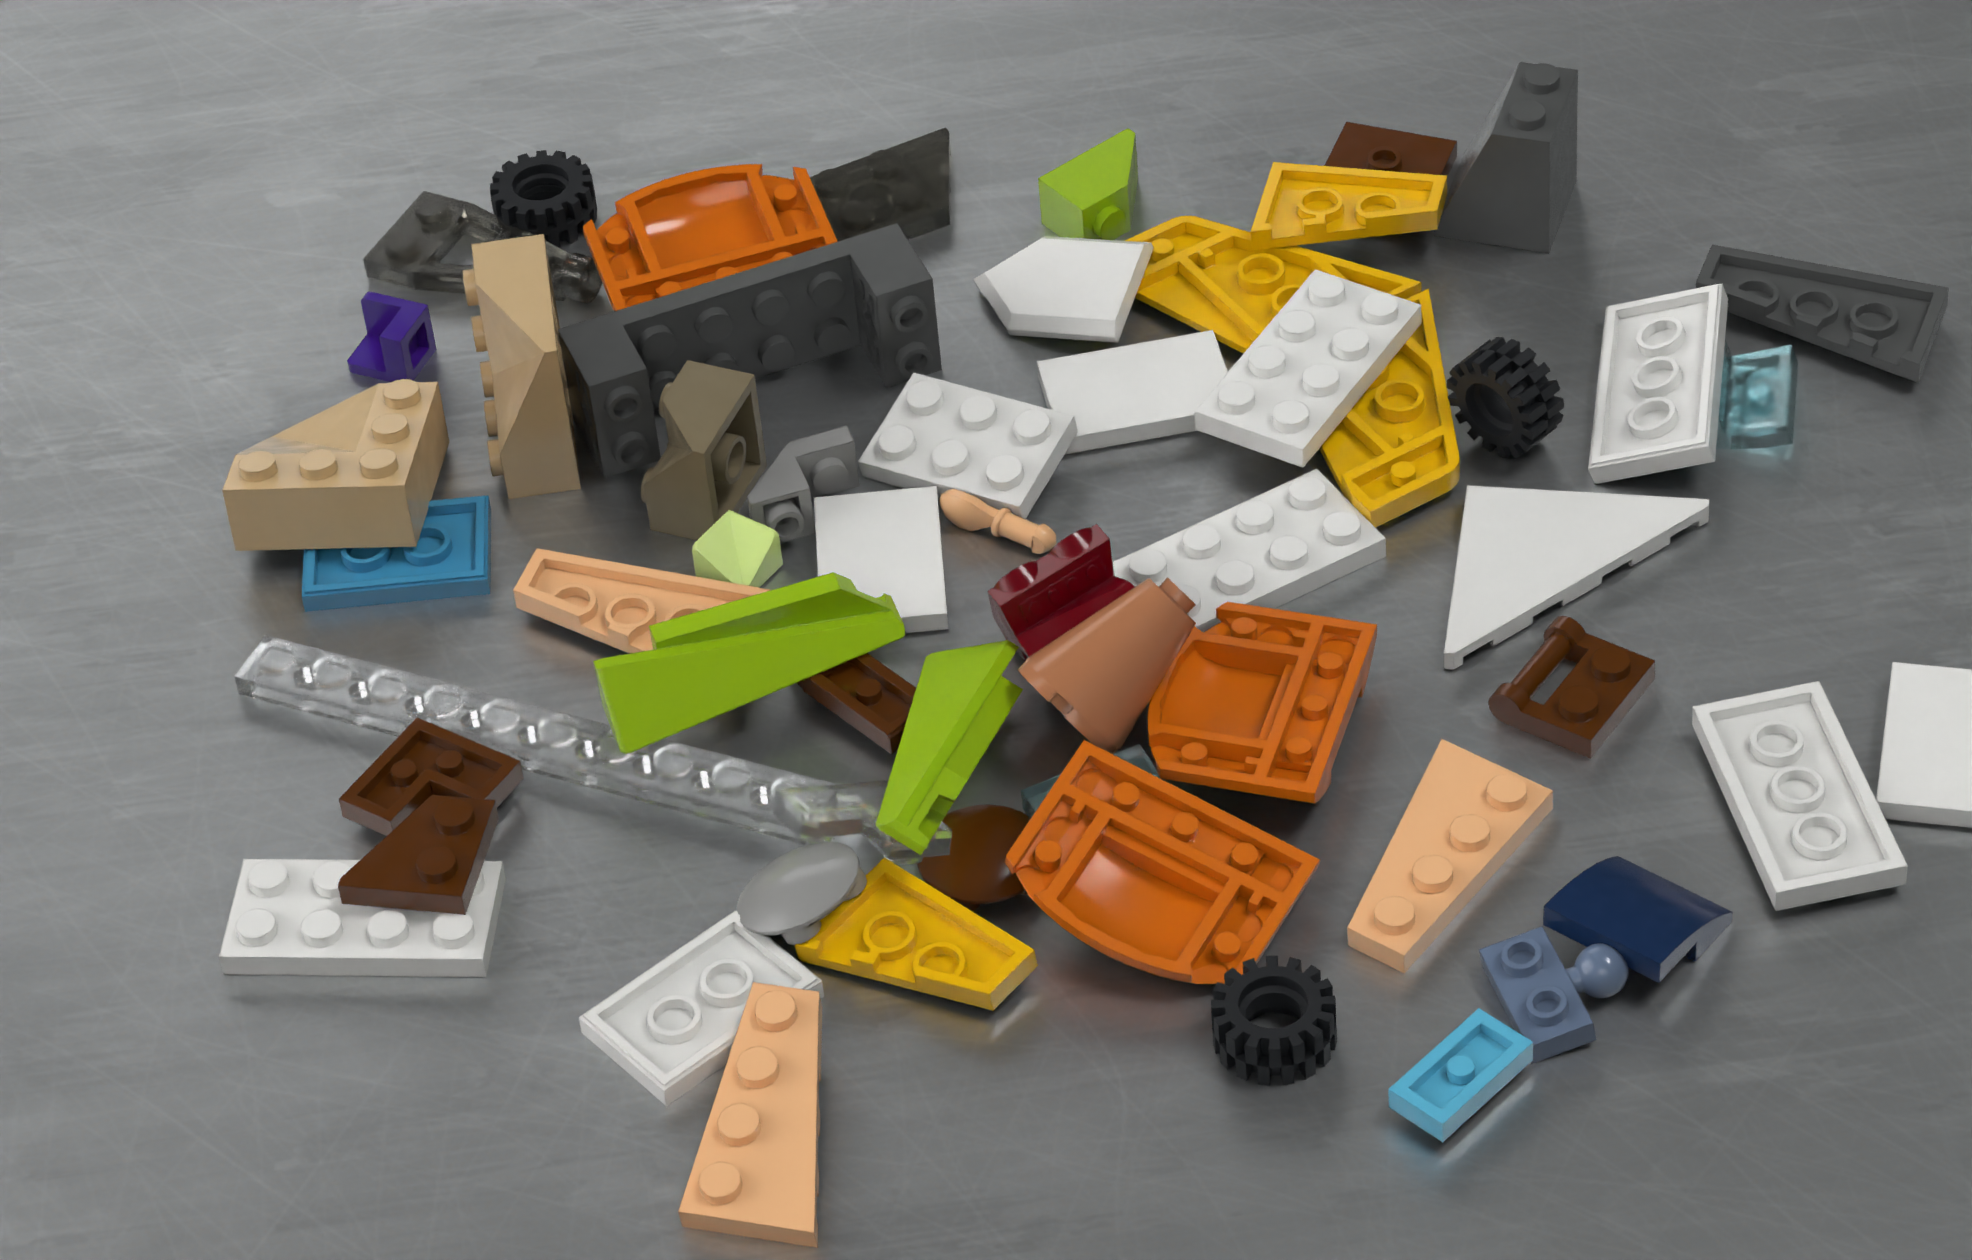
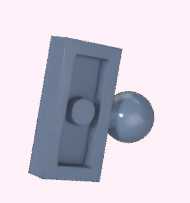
(1544, 996)

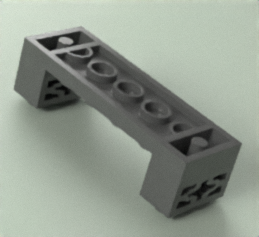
(753, 322)

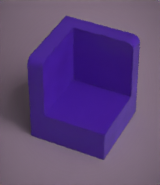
(396, 339)

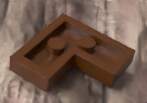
(423, 764)

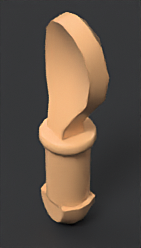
(973, 514)

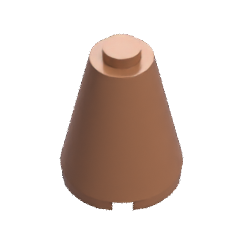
(1113, 661)

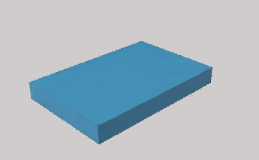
(446, 563)

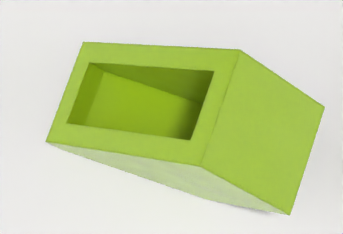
(1093, 191)

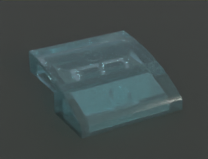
(1757, 399)

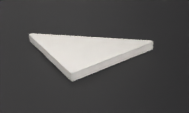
(1545, 548)

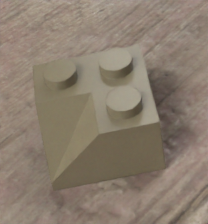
(710, 453)

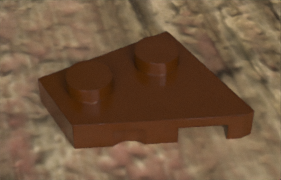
(427, 859)

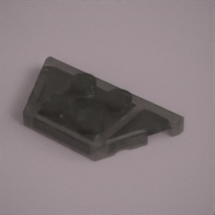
(889, 187)

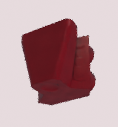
(1057, 591)

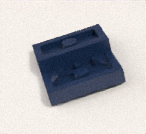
(1636, 914)

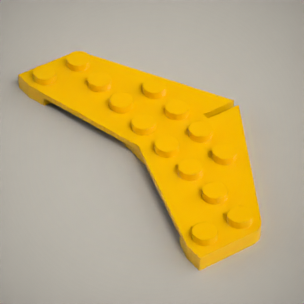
(1399, 436)

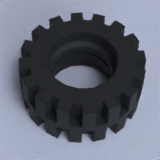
(545, 196)

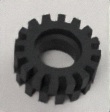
(1505, 397)
(1274, 1049)

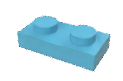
(1460, 1075)

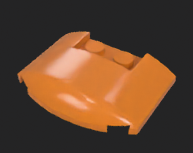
(704, 230)
(1260, 701)
(1155, 871)

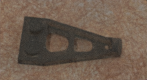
(431, 228)

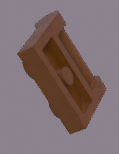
(1587, 701)

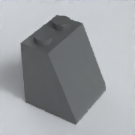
(1518, 164)

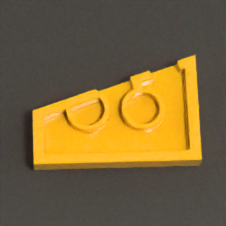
(1340, 203)
(919, 941)

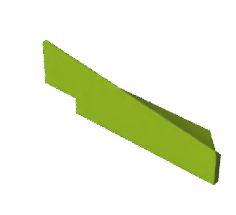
(738, 655)
(946, 733)

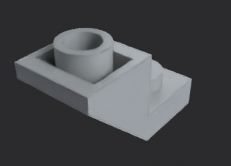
(800, 472)

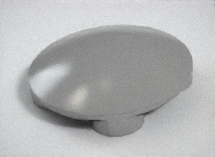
(800, 890)

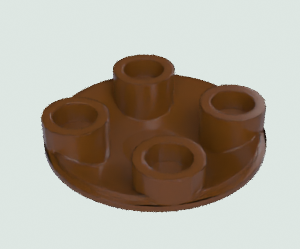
(976, 863)

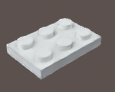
(968, 443)

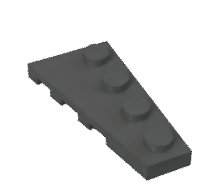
(1839, 309)

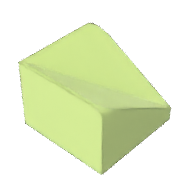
(738, 551)

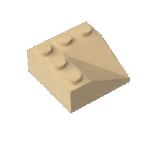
(524, 367)
(343, 475)

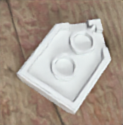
(1067, 287)

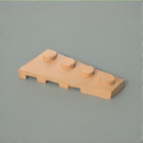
(613, 598)
(1445, 849)
(761, 1138)

